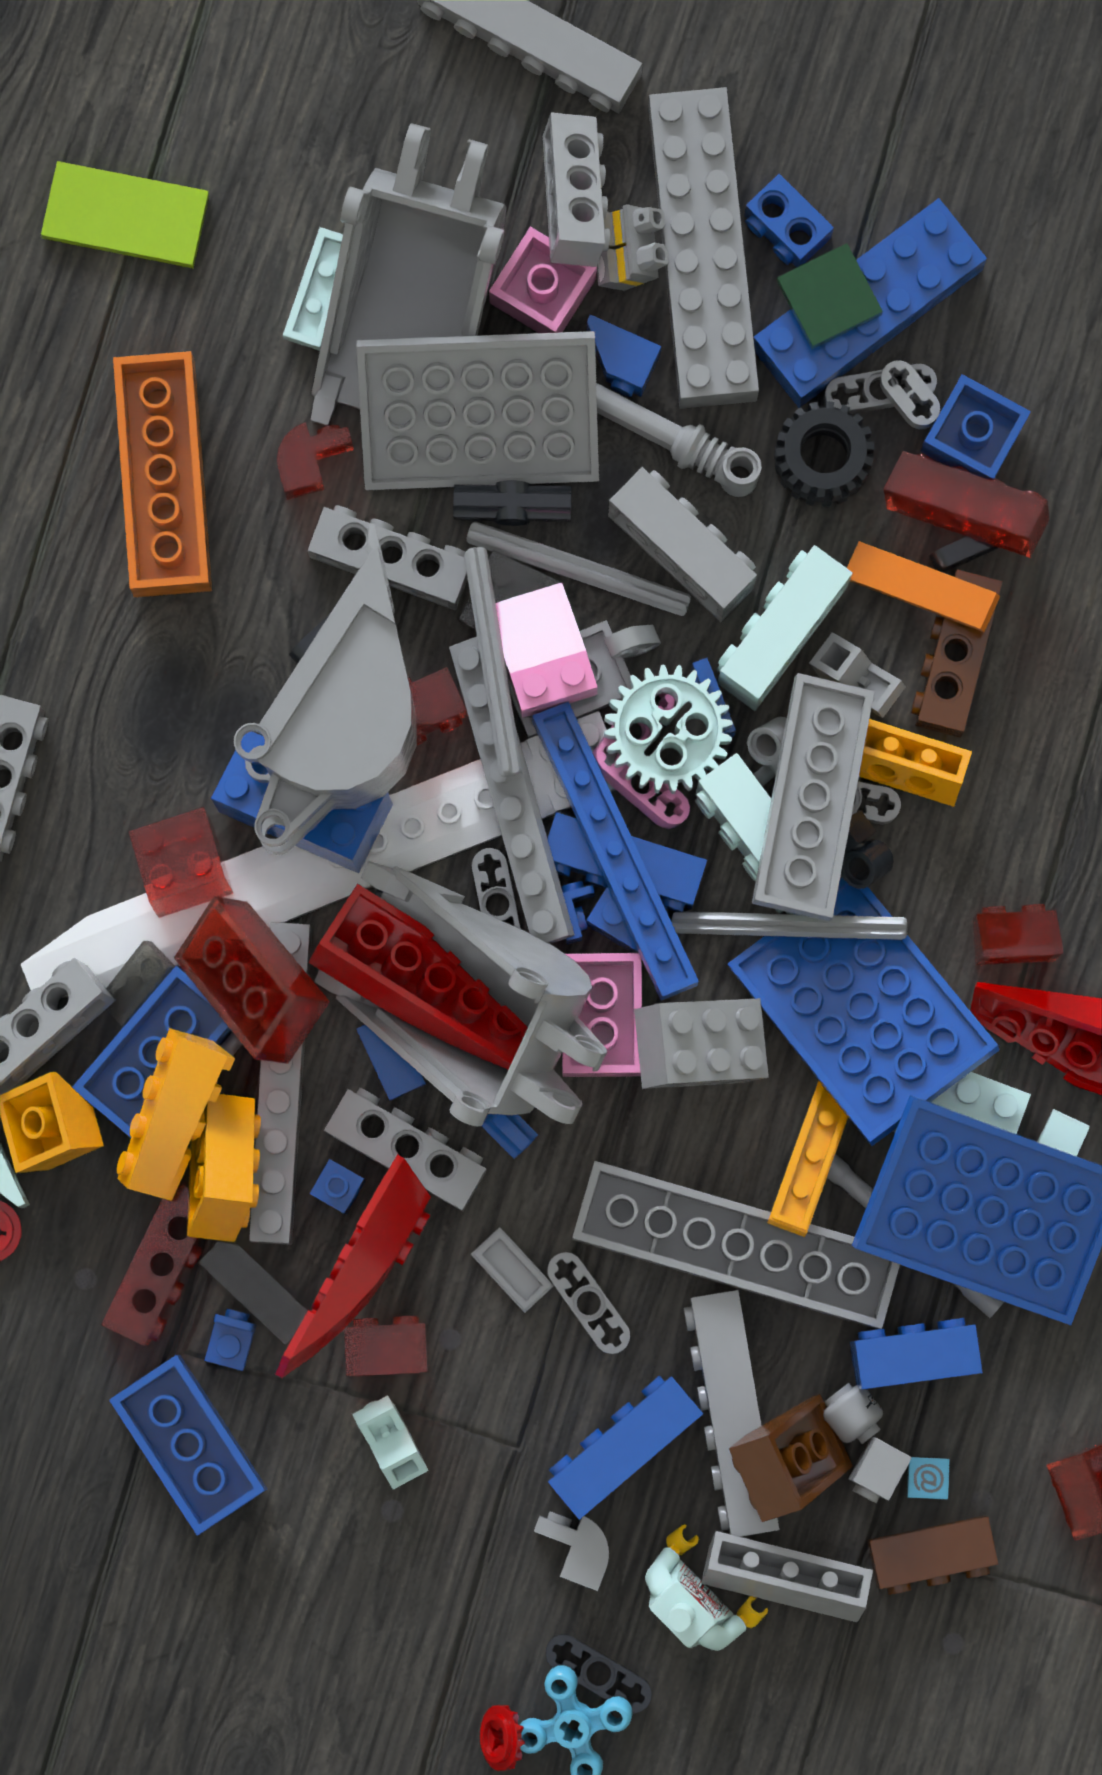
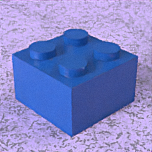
(975, 429)

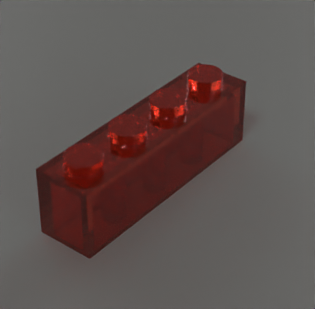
(967, 503)

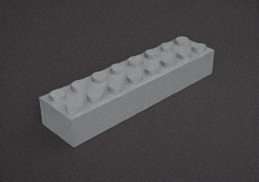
(704, 248)
(733, 1245)

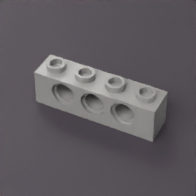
(574, 190)
(442, 588)
(31, 723)
(56, 1027)
(347, 1127)

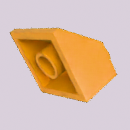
(47, 1124)

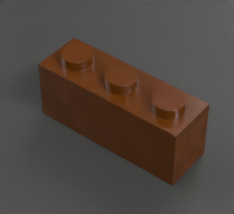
(933, 1554)

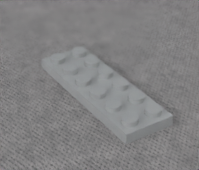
(813, 797)

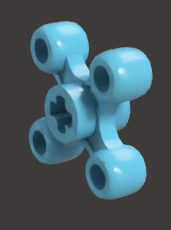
(570, 1709)

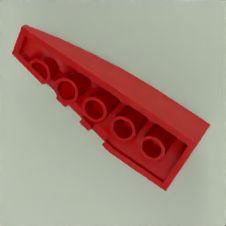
(412, 977)
(364, 1262)

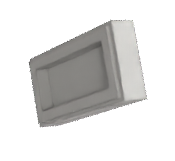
(512, 1270)

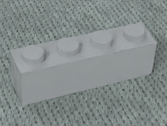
(787, 1576)

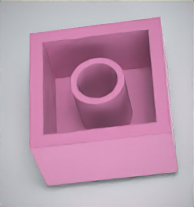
(540, 291)

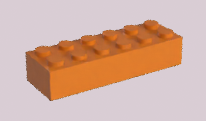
(162, 474)

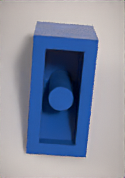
(623, 357)

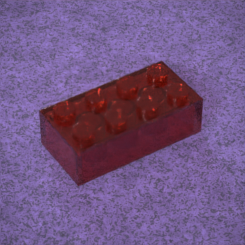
(251, 980)

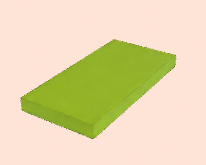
(125, 214)

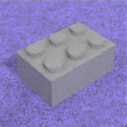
(701, 1043)

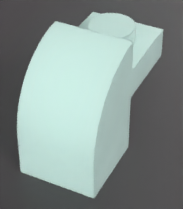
(390, 1441)

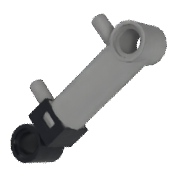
(857, 851)

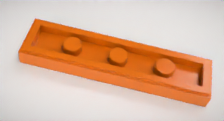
(922, 586)

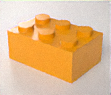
(224, 1169)

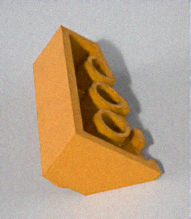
(172, 1113)

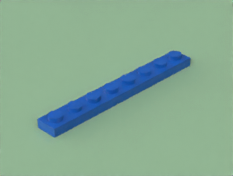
(615, 851)

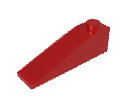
(1049, 1024)

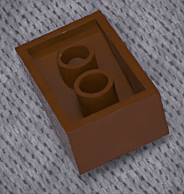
(790, 1460)

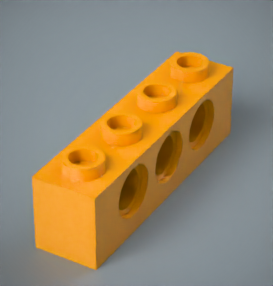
(913, 763)

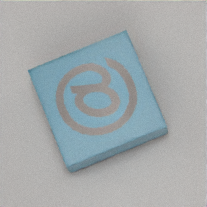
(928, 1478)

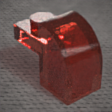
(299, 457)

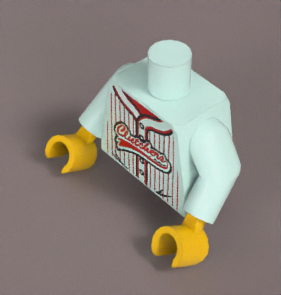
(689, 1606)

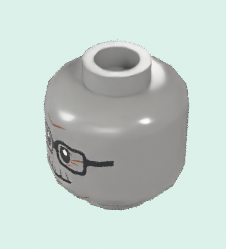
(853, 1414)

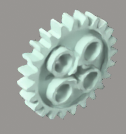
(640, 707)

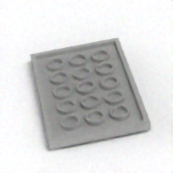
(478, 410)

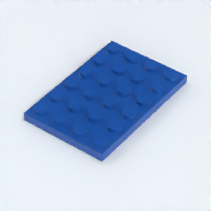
(865, 1016)
(986, 1211)

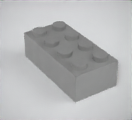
(682, 543)

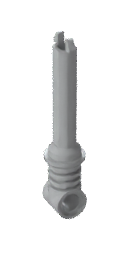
(687, 444)

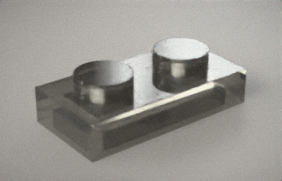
(137, 981)

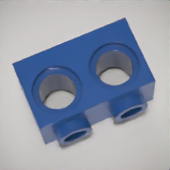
(796, 216)

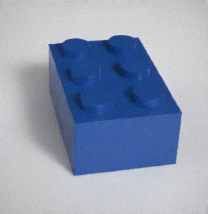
(915, 1354)

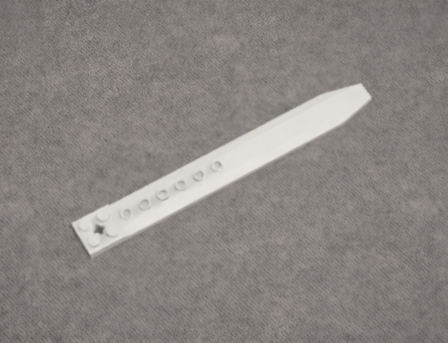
(421, 828)

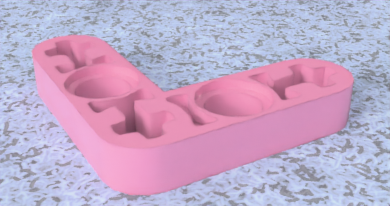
(617, 780)

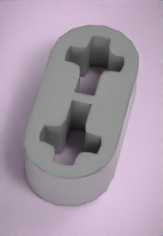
(917, 389)
(632, 641)

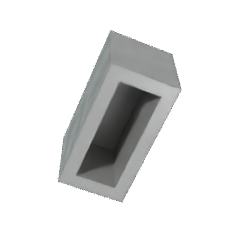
(878, 1470)

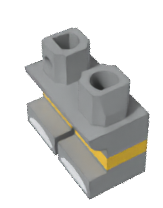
(632, 250)

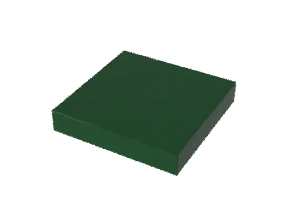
(829, 296)

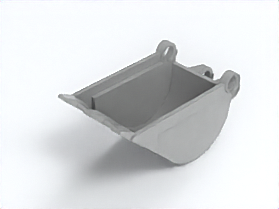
(407, 265)
(341, 719)
(522, 973)

